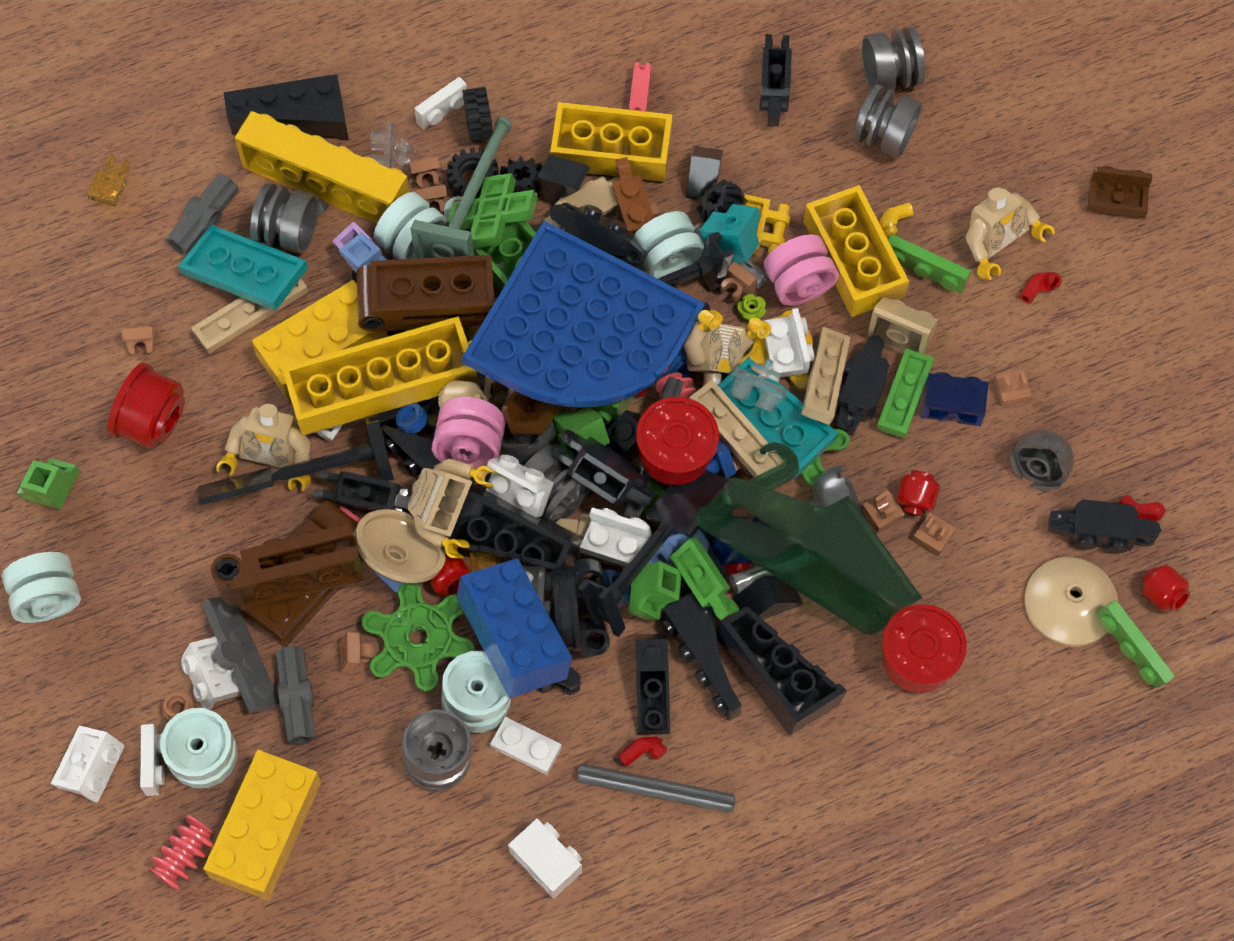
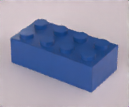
(513, 628)

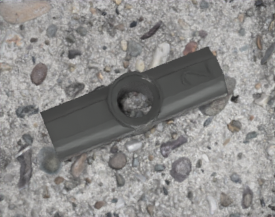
(201, 213)
(295, 695)

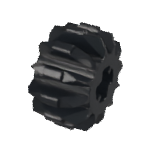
(525, 174)
(720, 199)

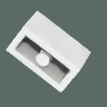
(546, 857)

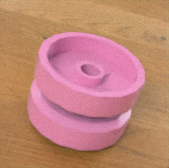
(801, 270)
(468, 431)

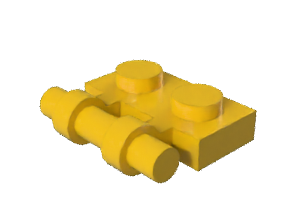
(779, 219)

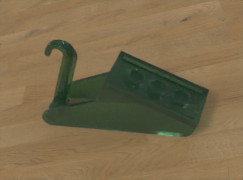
(813, 548)

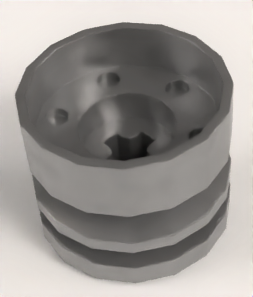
(893, 59)
(887, 121)
(284, 217)
(566, 492)
(434, 733)

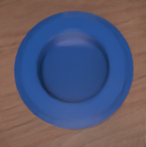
(411, 418)

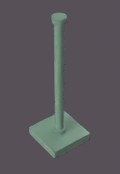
(442, 241)

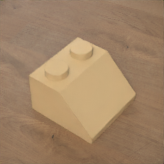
(902, 326)

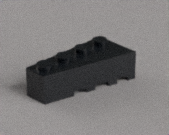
(308, 104)
(507, 531)
(778, 672)

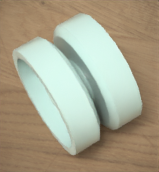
(394, 226)
(669, 243)
(41, 587)
(474, 692)
(194, 730)

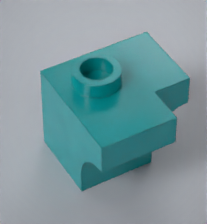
(736, 229)

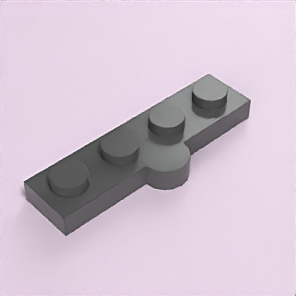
(240, 653)

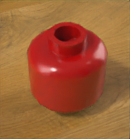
(917, 493)
(448, 578)
(1166, 588)

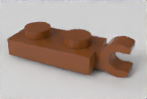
(631, 197)

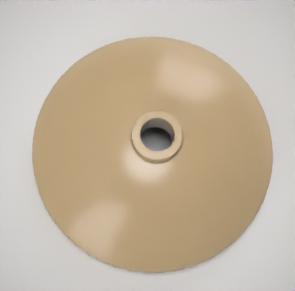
(394, 549)
(1057, 613)

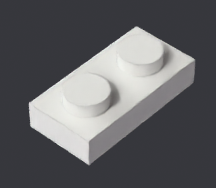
(440, 104)
(526, 746)
(151, 772)

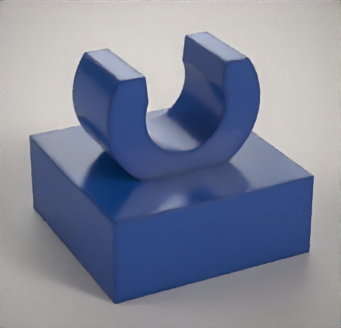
(722, 462)

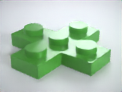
(495, 208)

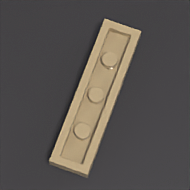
(237, 319)
(826, 376)
(736, 430)

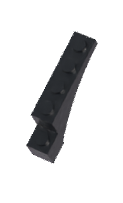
(697, 638)

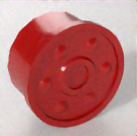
(146, 407)
(677, 440)
(923, 648)

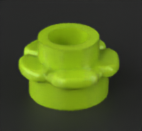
(747, 313)

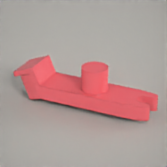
(640, 87)

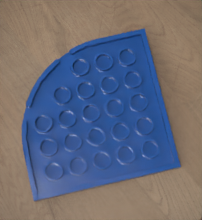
(580, 325)

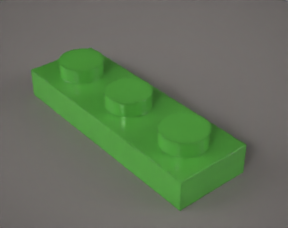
(930, 265)
(905, 393)
(1134, 644)

